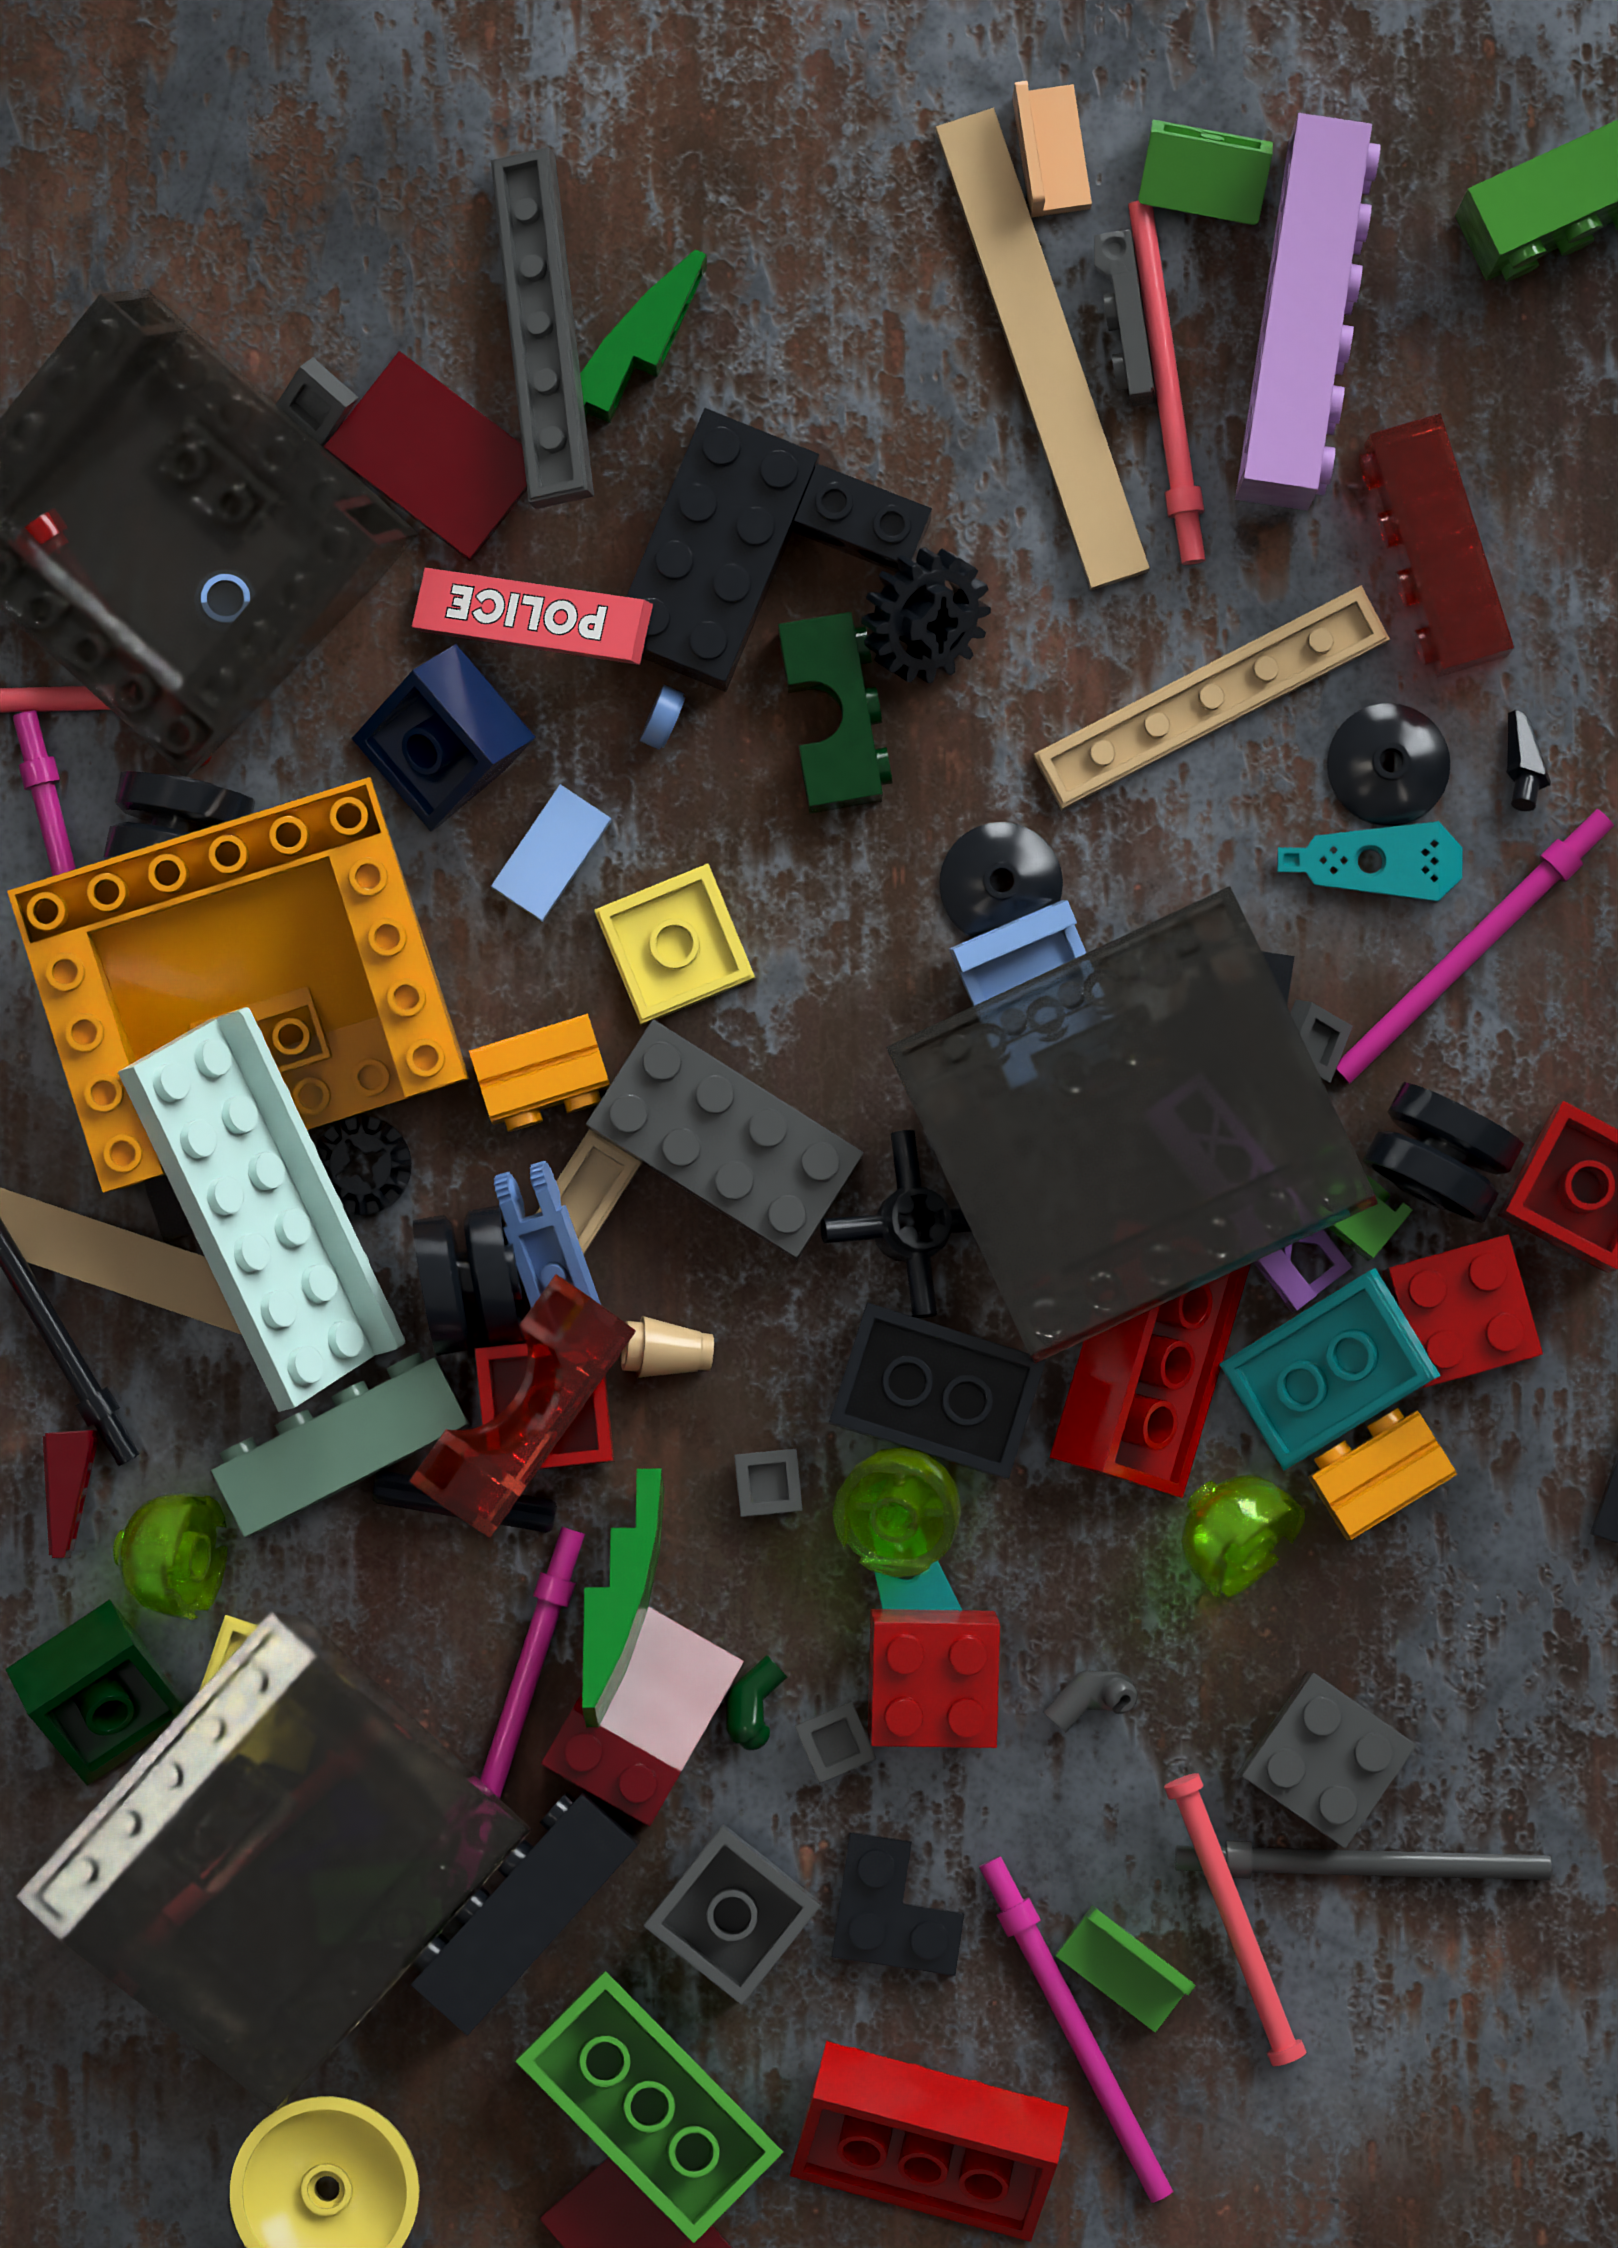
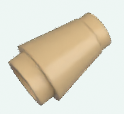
(666, 1349)

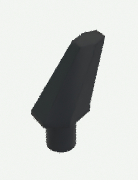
(1525, 762)

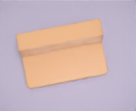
(1051, 149)

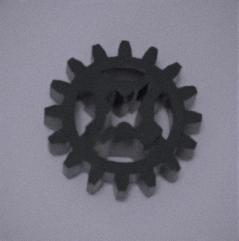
(926, 615)

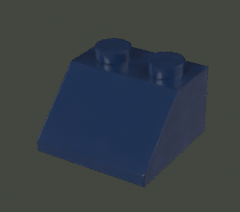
(442, 736)

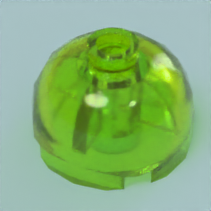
(898, 1511)
(1235, 1530)
(171, 1554)

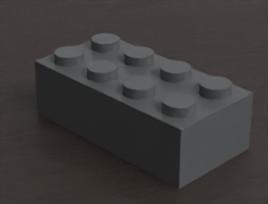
(724, 1140)

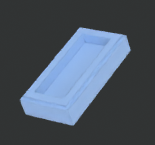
(551, 853)

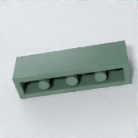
(340, 1446)

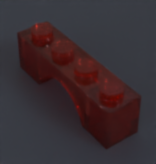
(488, 1467)

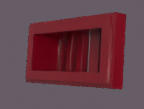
(67, 1476)

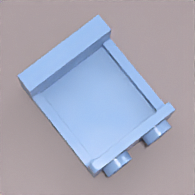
(1017, 951)

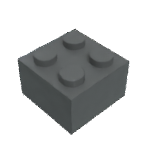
(1326, 1759)
(732, 1914)

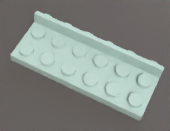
(261, 1206)

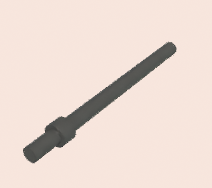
(1245, 1860)

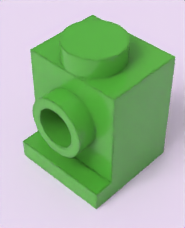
(1373, 1227)

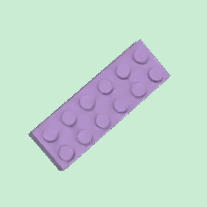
(1304, 312)

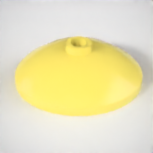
(318, 2137)

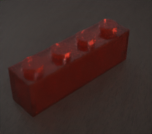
(1437, 546)

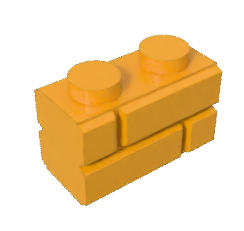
(541, 1072)
(1381, 1473)

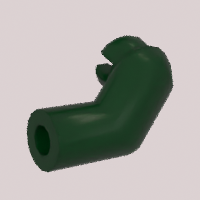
(745, 1704)

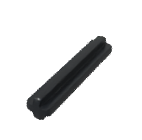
(397, 1491)

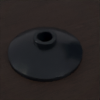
(1370, 790)
(991, 848)

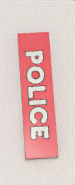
(532, 615)

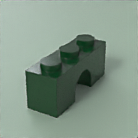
(828, 658)

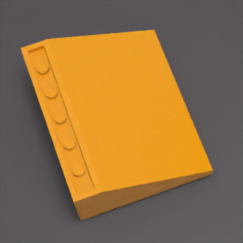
(262, 913)

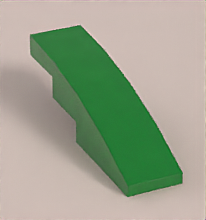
(641, 337)
(618, 1612)

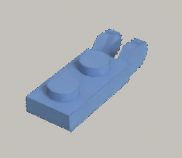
(543, 1241)

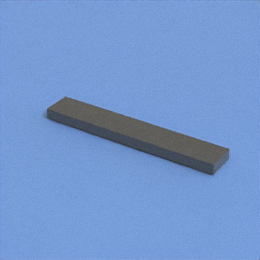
(542, 328)

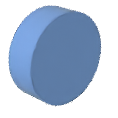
(662, 717)

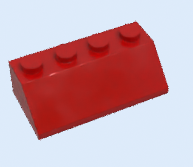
(1148, 1389)
(929, 2141)

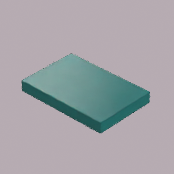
(1329, 1369)

